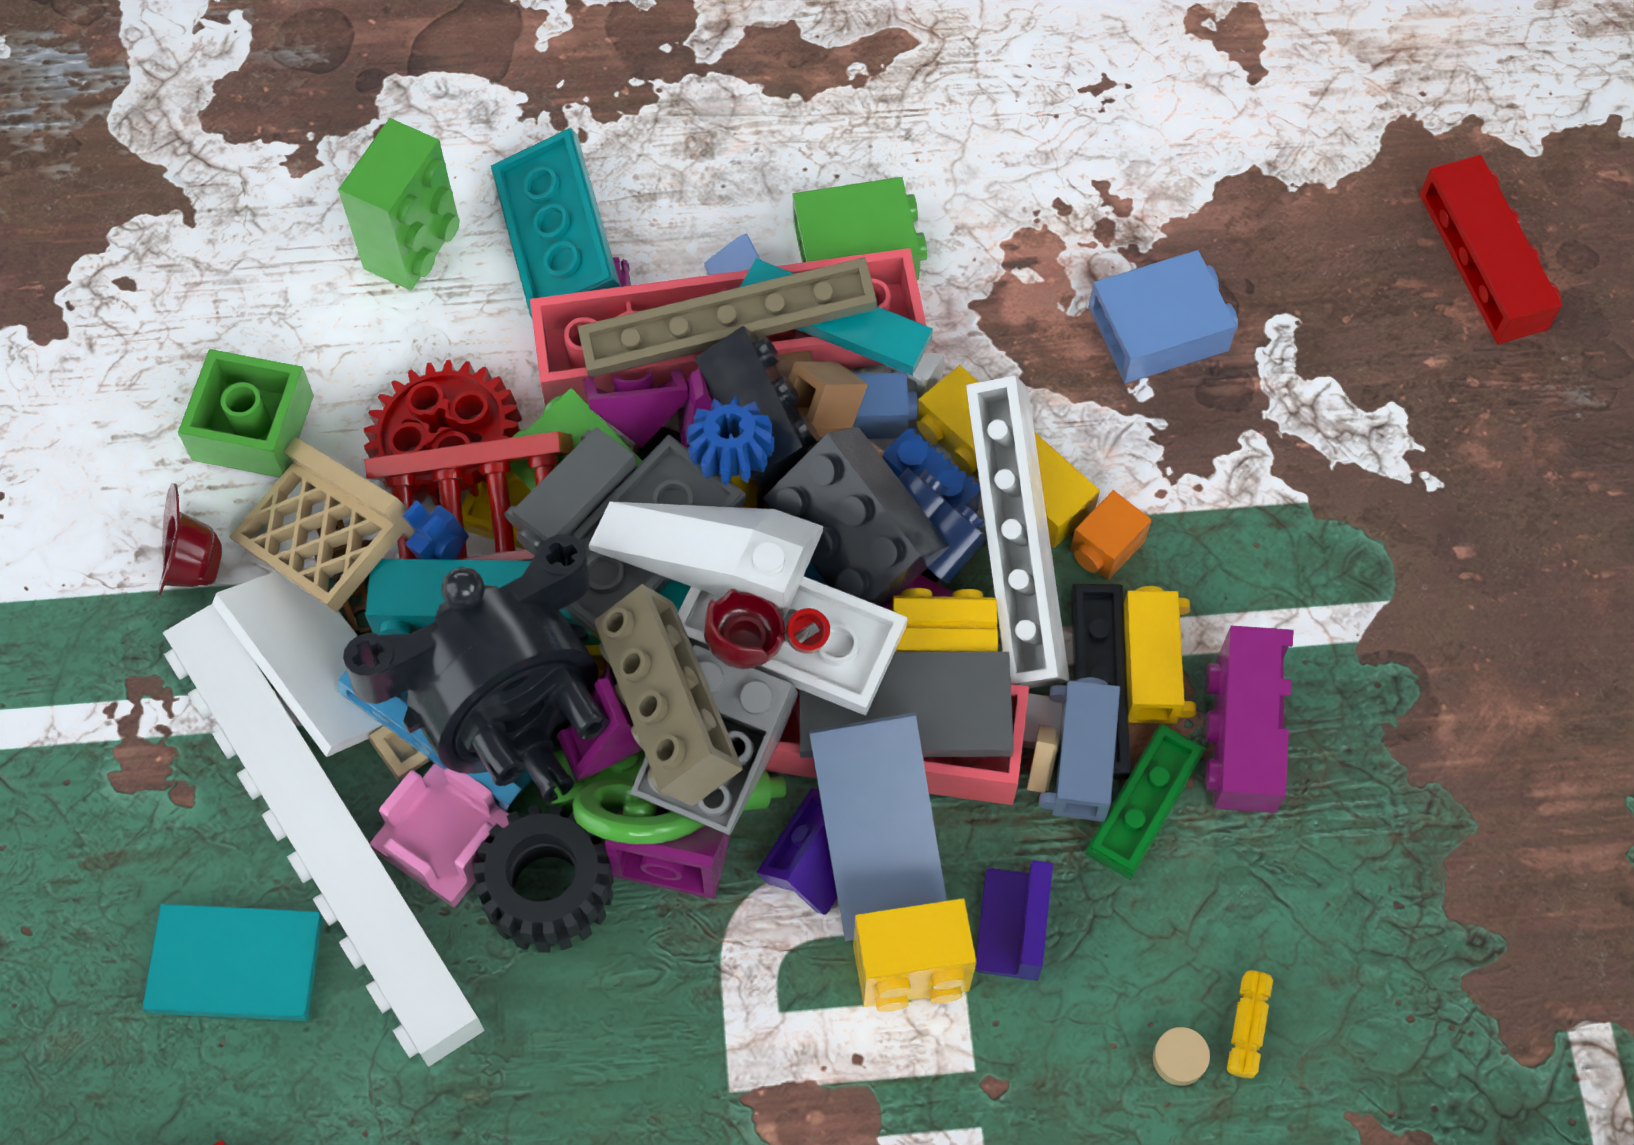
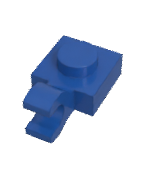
(436, 534)

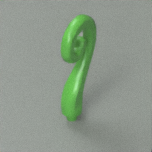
(638, 821)

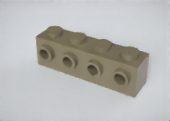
(666, 696)

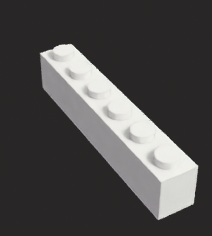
(1017, 532)

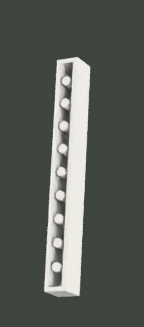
(325, 838)

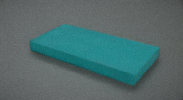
(554, 219)

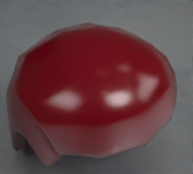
(743, 629)

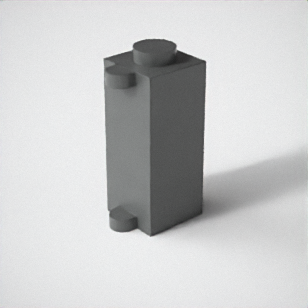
(571, 490)

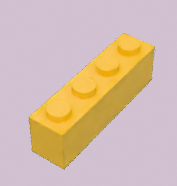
(946, 420)

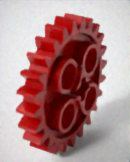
(454, 400)

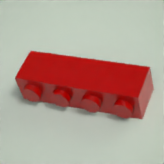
(1490, 249)

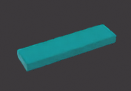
(872, 334)

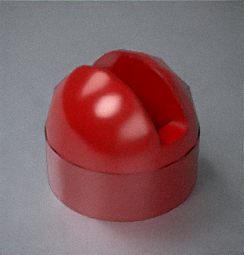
(801, 621)

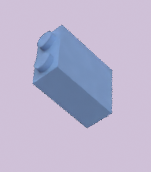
(1162, 316)

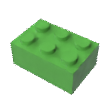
(400, 204)

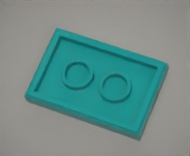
(233, 962)

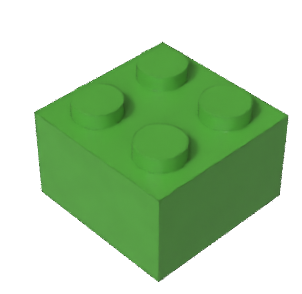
(245, 413)

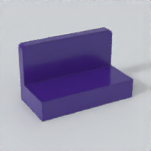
(802, 857)
(1014, 921)

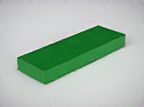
(1145, 801)

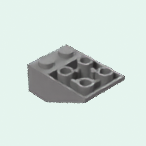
(755, 715)

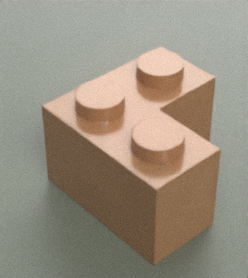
(828, 395)

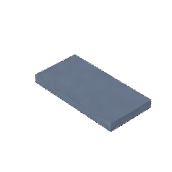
(877, 816)

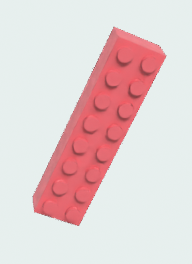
(561, 352)

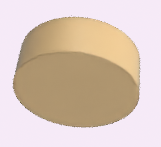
(1181, 1056)

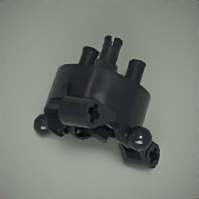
(494, 670)

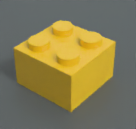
(914, 954)

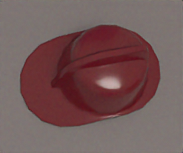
(189, 548)

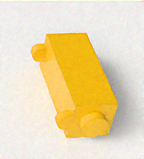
(1155, 656)

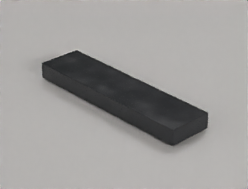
(1101, 654)

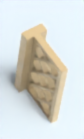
(345, 496)

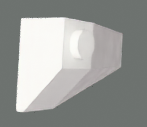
(712, 546)

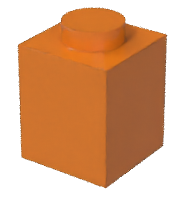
(1110, 535)

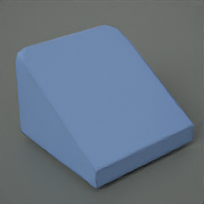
(734, 257)

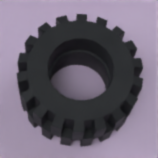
(536, 838)

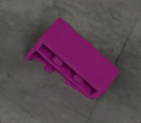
(1248, 720)

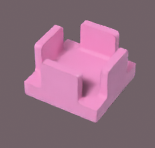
(437, 829)

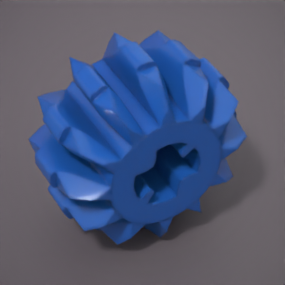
(730, 440)

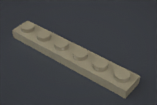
(706, 320)

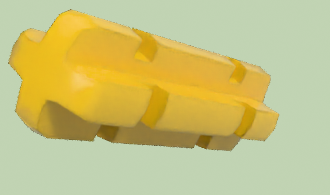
(1250, 1024)

